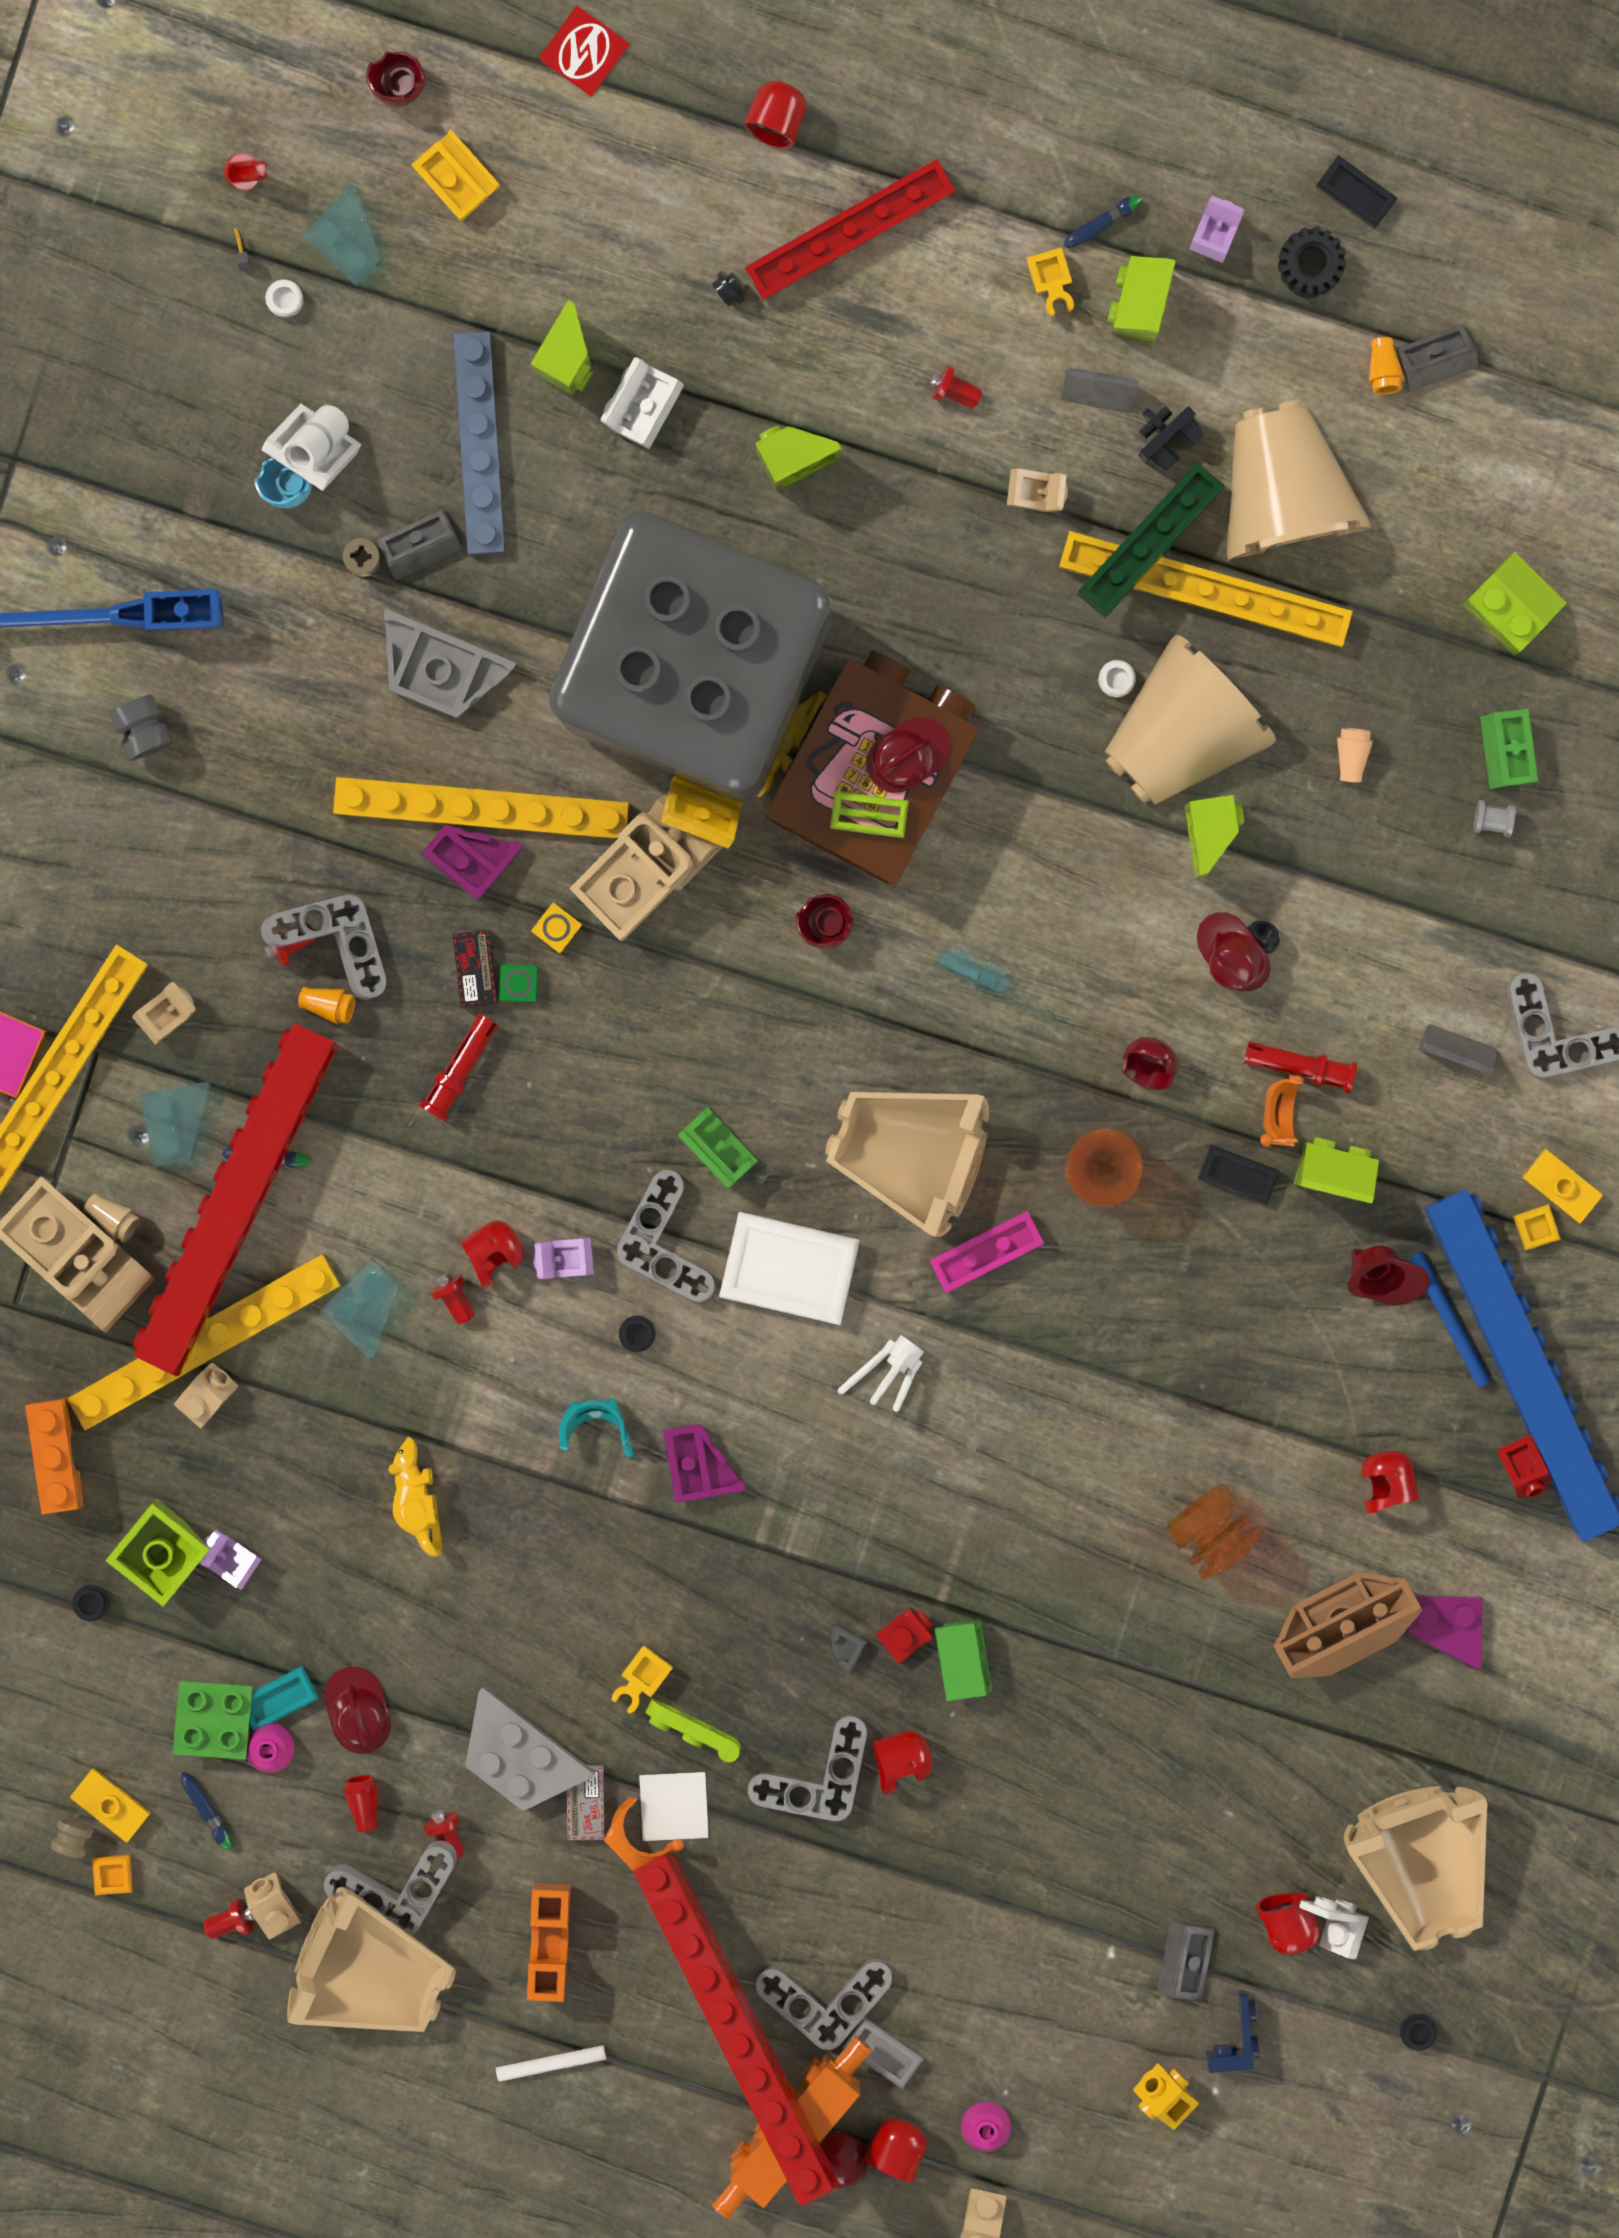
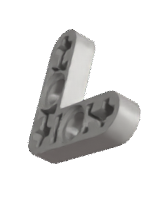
(344, 931)
(1546, 1039)
(649, 1238)
(819, 1791)
(407, 1900)
(819, 2013)

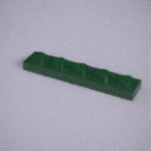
(1151, 540)

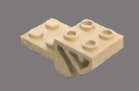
(641, 870)
(73, 1254)

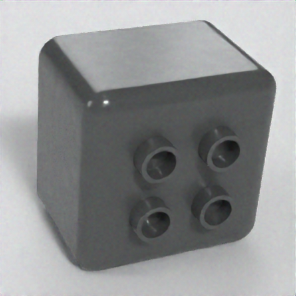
(691, 656)

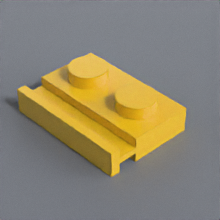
(455, 175)
(701, 812)

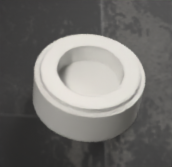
(284, 298)
(1116, 678)

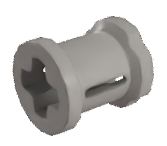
(1494, 818)

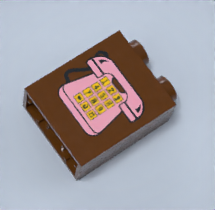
(858, 712)

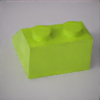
(1142, 297)
(564, 354)
(794, 454)
(1514, 604)
(1211, 829)
(1336, 1171)
(158, 1552)

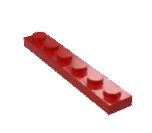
(850, 229)

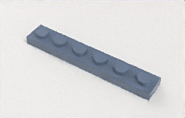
(479, 443)

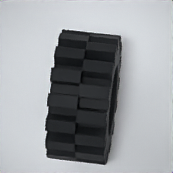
(1318, 240)

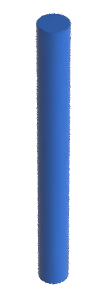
(1452, 1323)

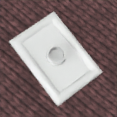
(789, 1268)

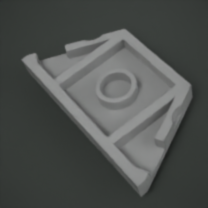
(439, 667)
(518, 1755)

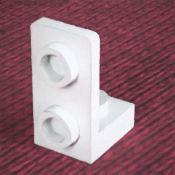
(1343, 1925)

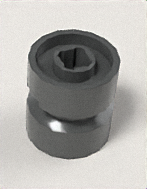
(140, 727)

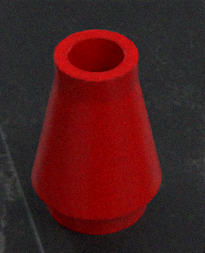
(362, 1799)

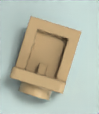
(1037, 490)
(165, 1012)
(206, 1394)
(271, 1906)
(983, 2215)

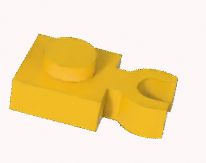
(1050, 275)
(644, 1674)

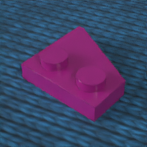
(470, 858)
(697, 1465)
(1451, 1626)

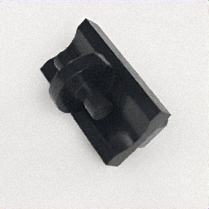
(1157, 449)

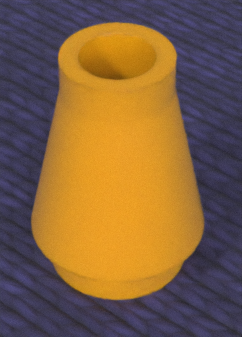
(1385, 369)
(329, 1004)

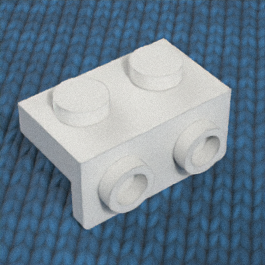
(641, 403)

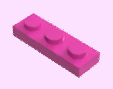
(986, 1251)

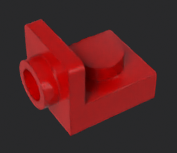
(1525, 1467)
(906, 1633)

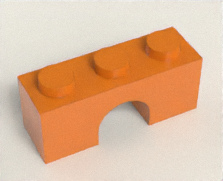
(54, 1467)
(549, 1942)

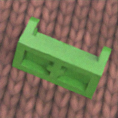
(1509, 748)
(717, 1147)
(963, 1659)

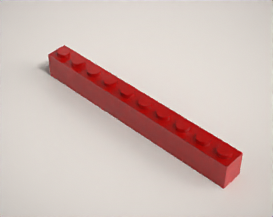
(235, 1199)
(737, 2030)

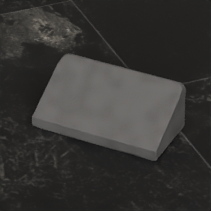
(1437, 357)
(1099, 390)
(419, 545)
(1458, 1049)
(1185, 1960)

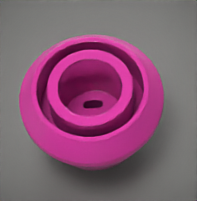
(280, 1746)
(987, 2116)

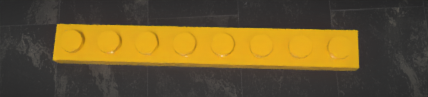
(1219, 593)
(480, 808)
(66, 1058)
(217, 1336)

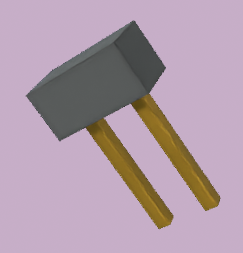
(242, 258)

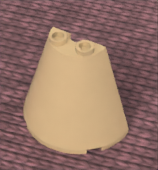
(1286, 484)
(1184, 726)
(912, 1151)
(1425, 1860)
(365, 1971)

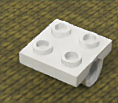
(313, 444)

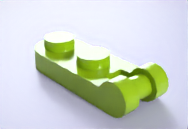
(695, 1731)

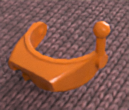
(1282, 1132)
(620, 1845)

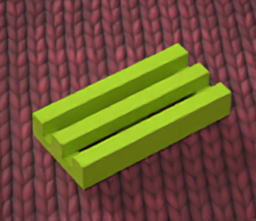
(900, 819)

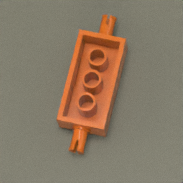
(824, 2096)

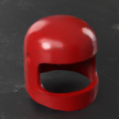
(778, 108)
(491, 1247)
(1401, 1477)
(901, 1756)
(1291, 1928)
(897, 2149)

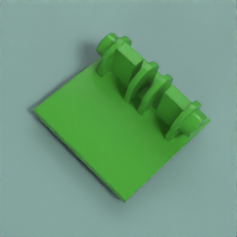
(212, 1720)

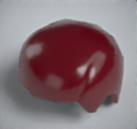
(396, 78)
(825, 921)
(1150, 1063)
(846, 2157)

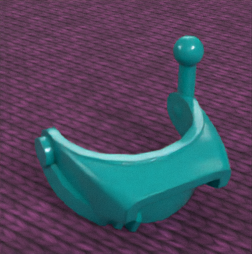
(581, 1412)

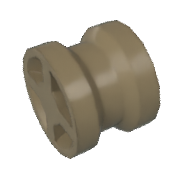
(368, 558)
(71, 1838)

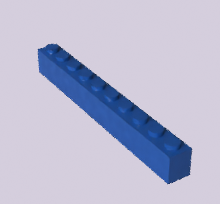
(1522, 1363)

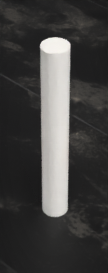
(551, 2063)

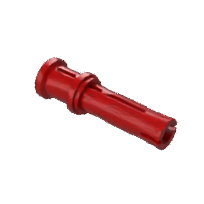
(1318, 1070)
(450, 1082)

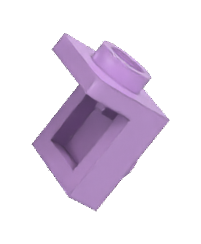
(1217, 229)
(563, 1258)
(229, 1559)

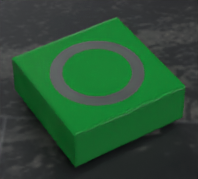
(518, 983)

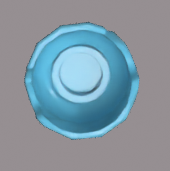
(281, 485)

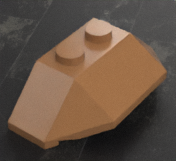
(1345, 1624)

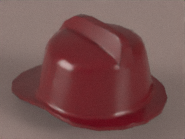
(908, 754)
(1232, 953)
(1385, 1277)
(357, 1710)

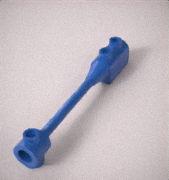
(153, 613)

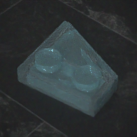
(346, 238)
(988, 976)
(174, 1121)
(363, 1307)

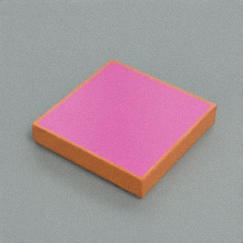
(18, 1051)

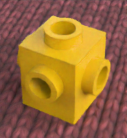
(1165, 2096)

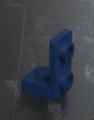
(1226, 2056)

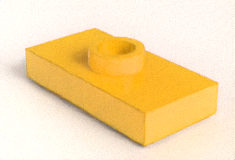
(1562, 1186)
(110, 1804)

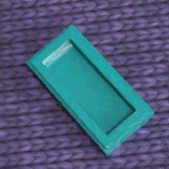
(281, 1697)

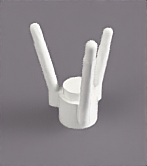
(902, 1356)

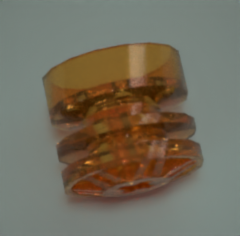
(1112, 1187)
(1213, 1531)

